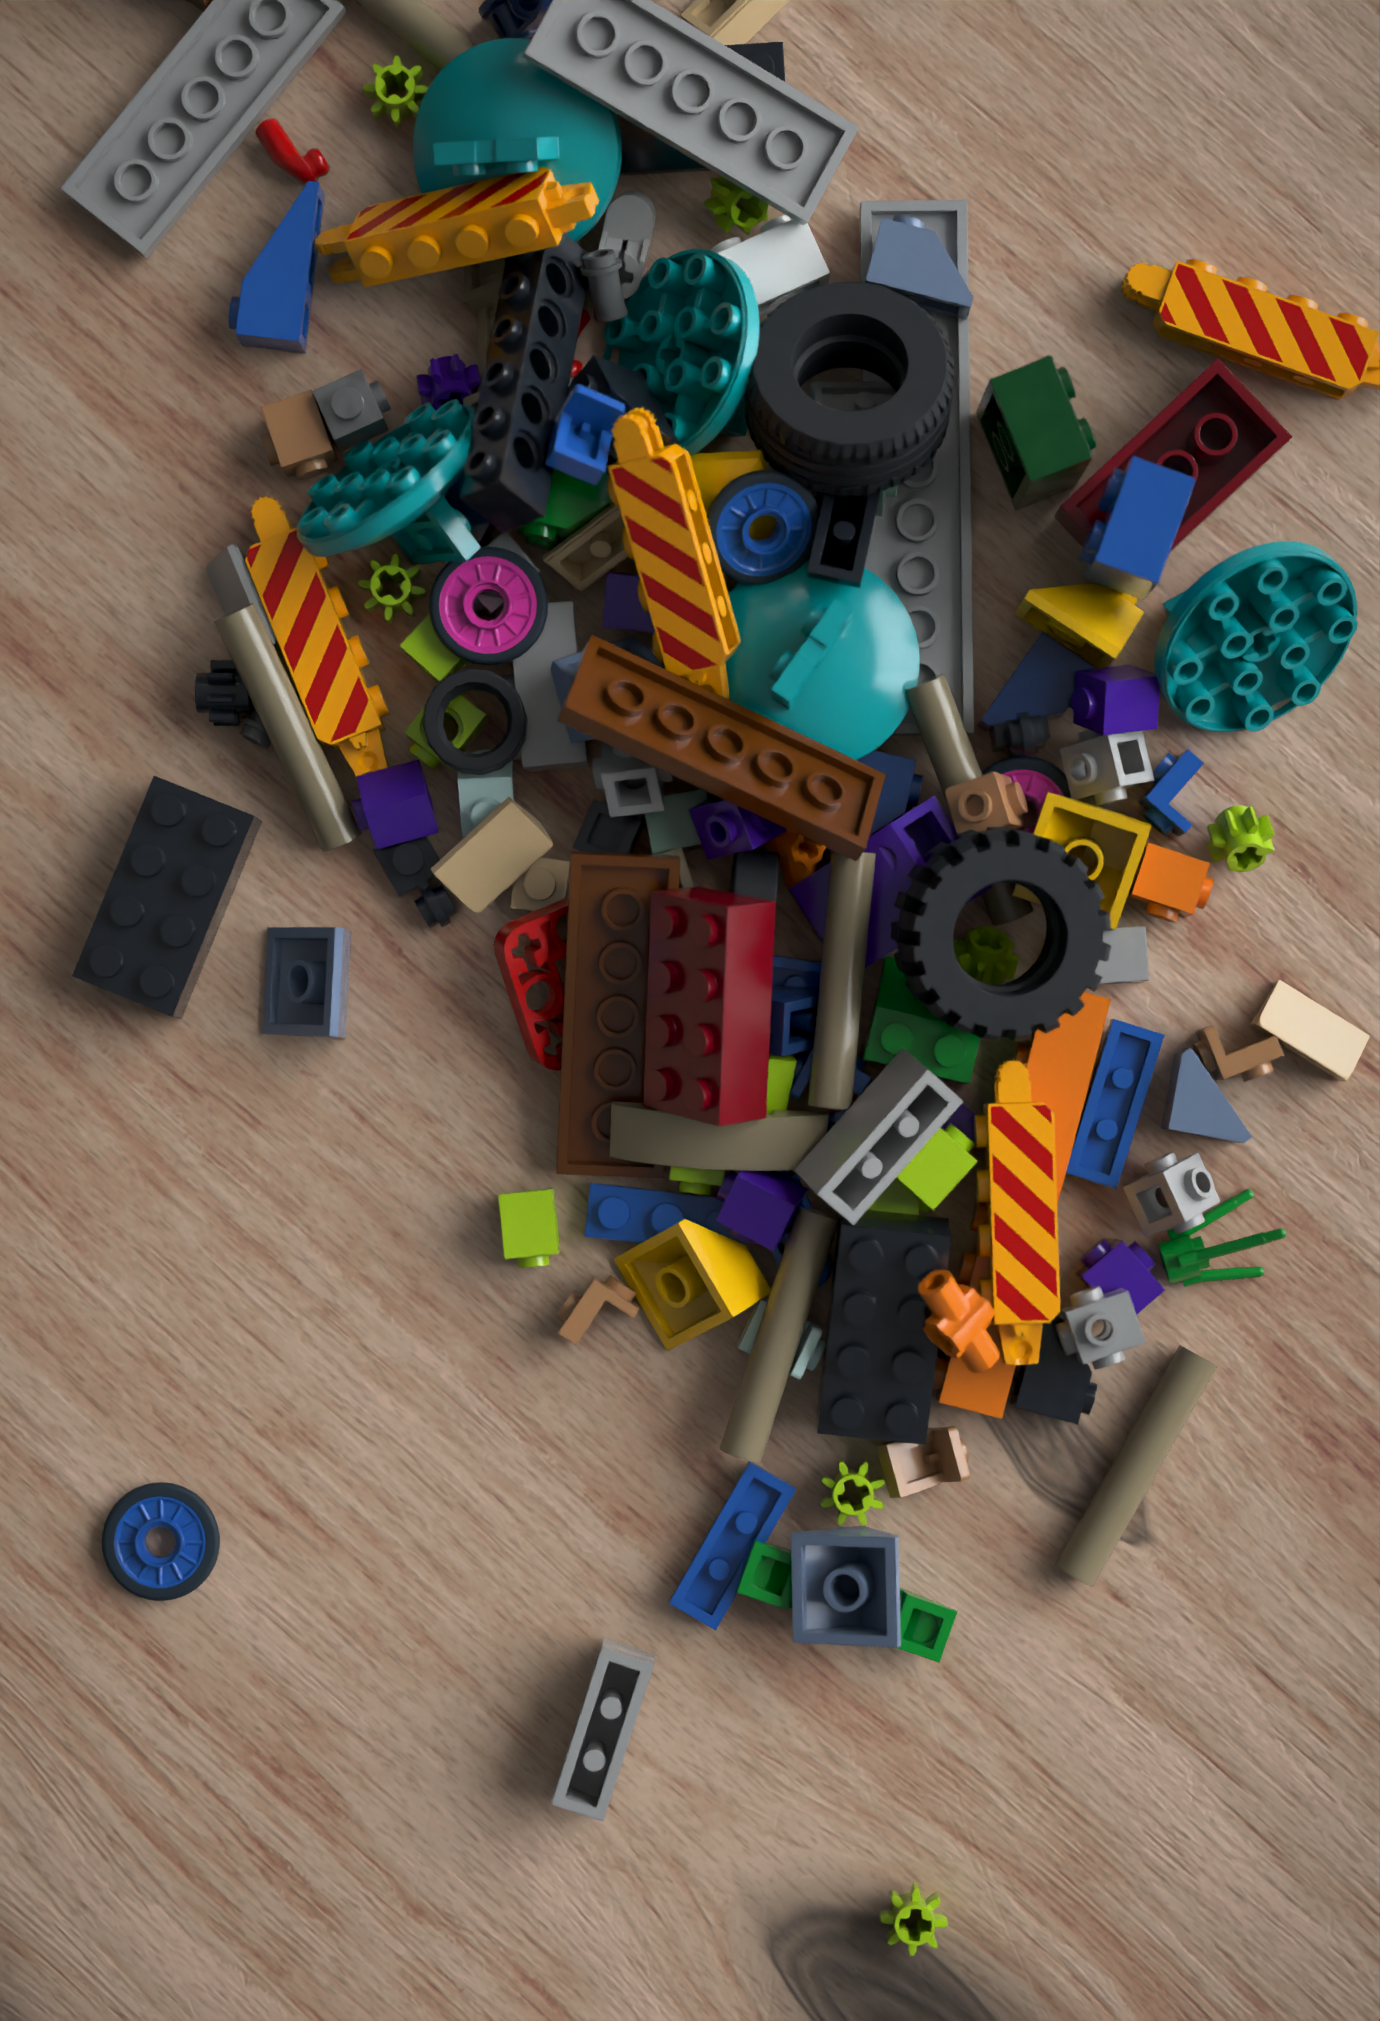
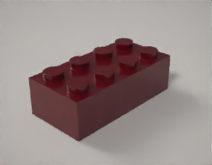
(1206, 432)
(709, 1005)

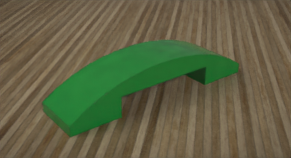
(922, 1620)

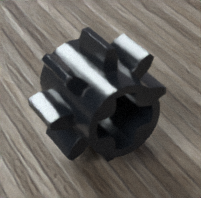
(222, 694)

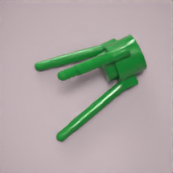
(1186, 1256)

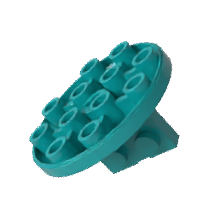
(506, 116)
(693, 342)
(397, 491)
(1255, 635)
(825, 658)

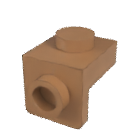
(986, 803)
(1249, 1060)
(581, 1309)
(919, 1467)

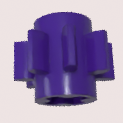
(447, 380)

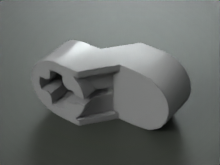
(631, 219)

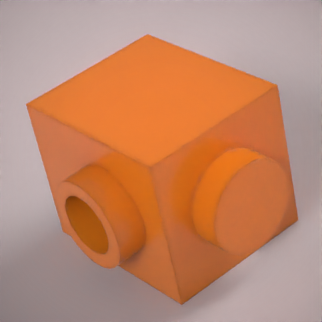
(1170, 883)

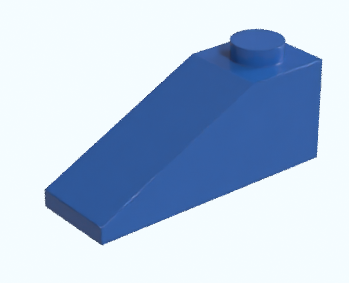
(280, 283)

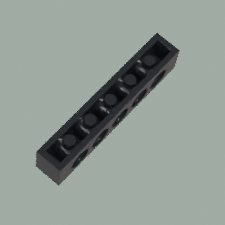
(524, 384)

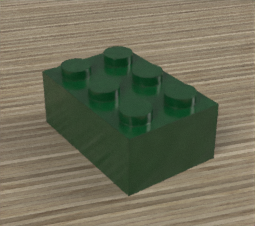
(1035, 431)

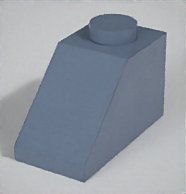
(918, 267)

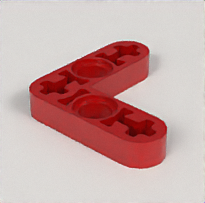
(542, 952)

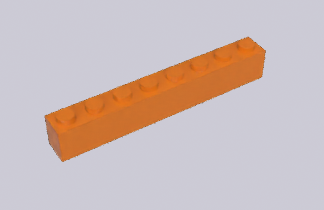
(1060, 1079)

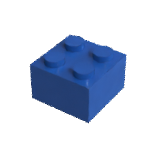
(1138, 528)

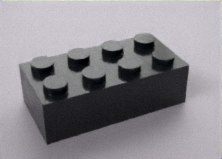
(167, 897)
(875, 1349)

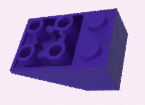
(897, 852)

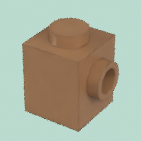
(297, 436)

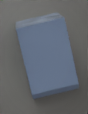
(1197, 1104)

